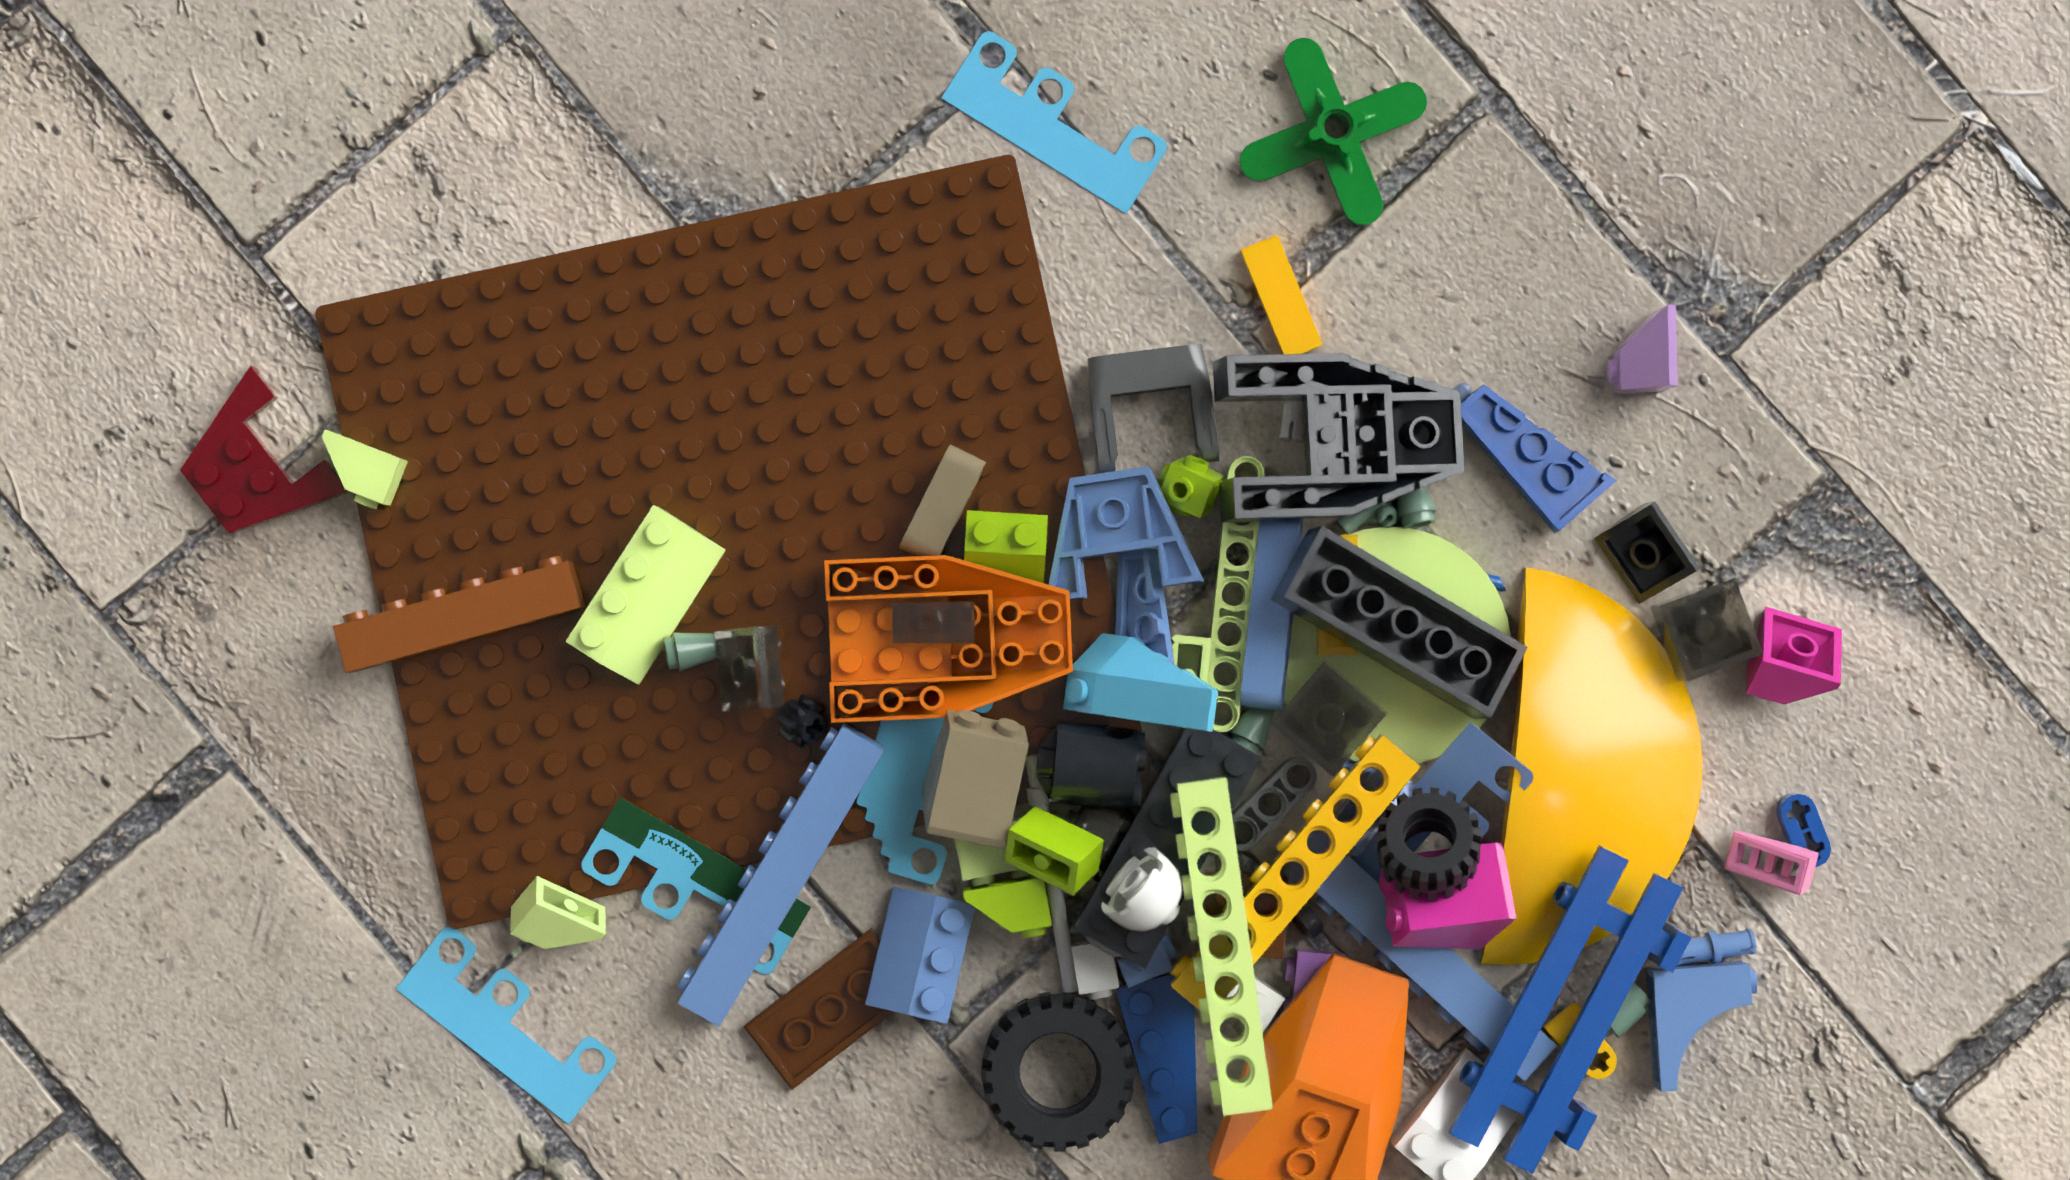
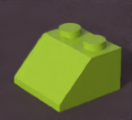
(1007, 542)
(1013, 903)

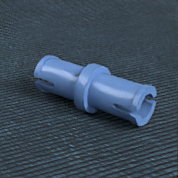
(1719, 946)

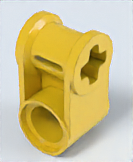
(1558, 1030)

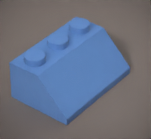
(920, 955)

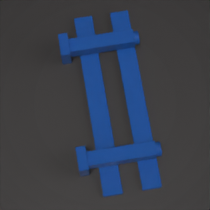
(1552, 1107)

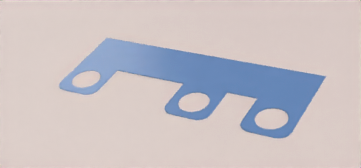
(1464, 763)

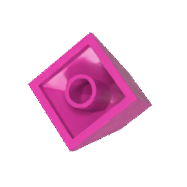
(1797, 658)

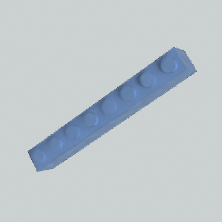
(780, 874)
(1438, 971)

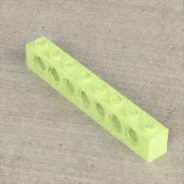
(1253, 1090)

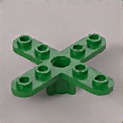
(1310, 142)

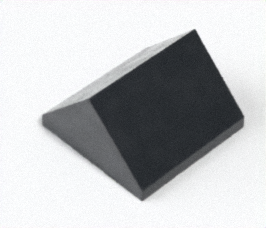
(1646, 552)

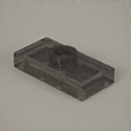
(933, 622)

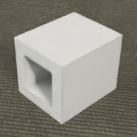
(1094, 970)

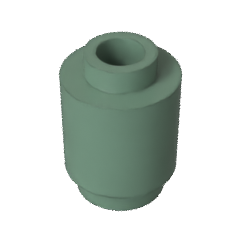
(1630, 1011)

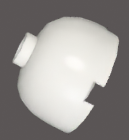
(1144, 892)

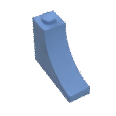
(1685, 1003)

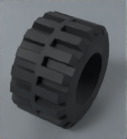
(1428, 814)

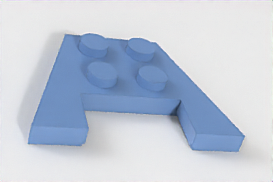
(1115, 516)

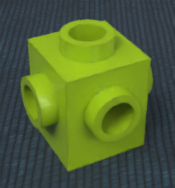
(1190, 486)

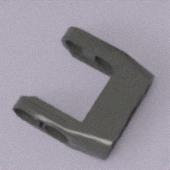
(1147, 373)

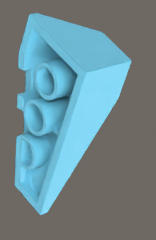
(1134, 683)

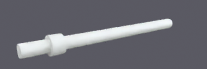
(1038, 798)

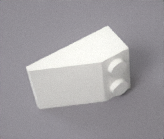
(1426, 1136)

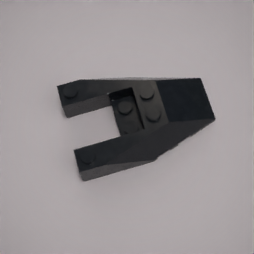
(1363, 429)

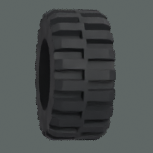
(1058, 1126)

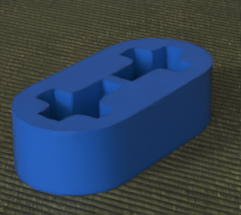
(1812, 825)

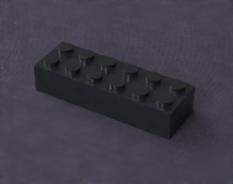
(1399, 623)
(1192, 758)

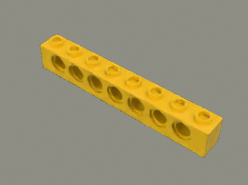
(1395, 771)

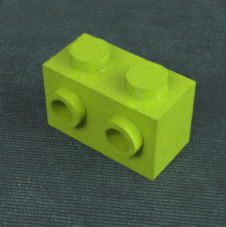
(1053, 850)

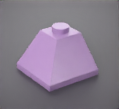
(1647, 357)

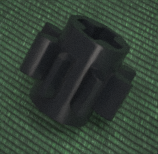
(801, 721)

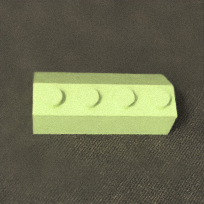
(645, 595)

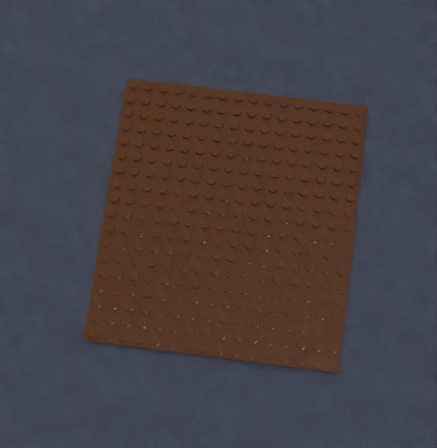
(757, 382)

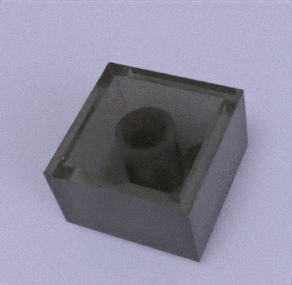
(1706, 630)
(1329, 718)

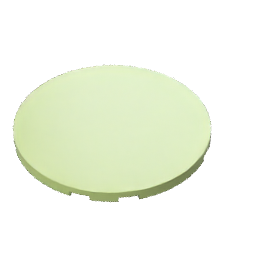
(1415, 718)

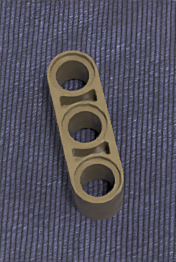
(943, 503)

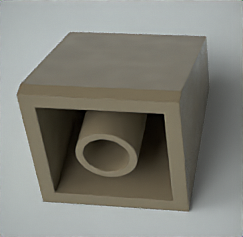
(974, 778)

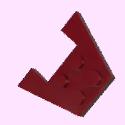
(239, 473)

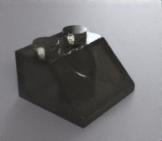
(749, 668)

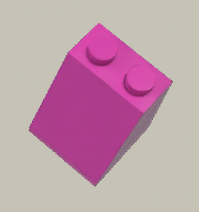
(1460, 921)

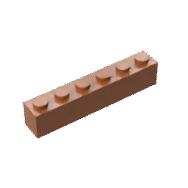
(458, 616)

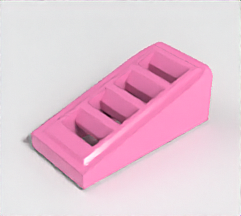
(1791, 853)

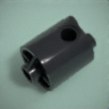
(1092, 766)

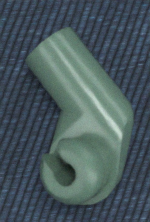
(1379, 515)

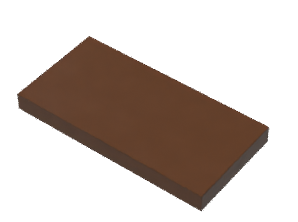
(820, 1013)

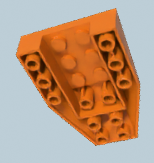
(1018, 635)
(1331, 1082)

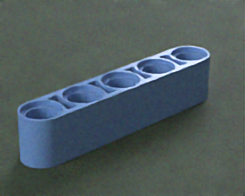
(1269, 622)

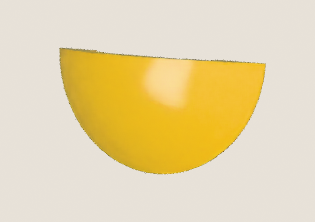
(1607, 756)

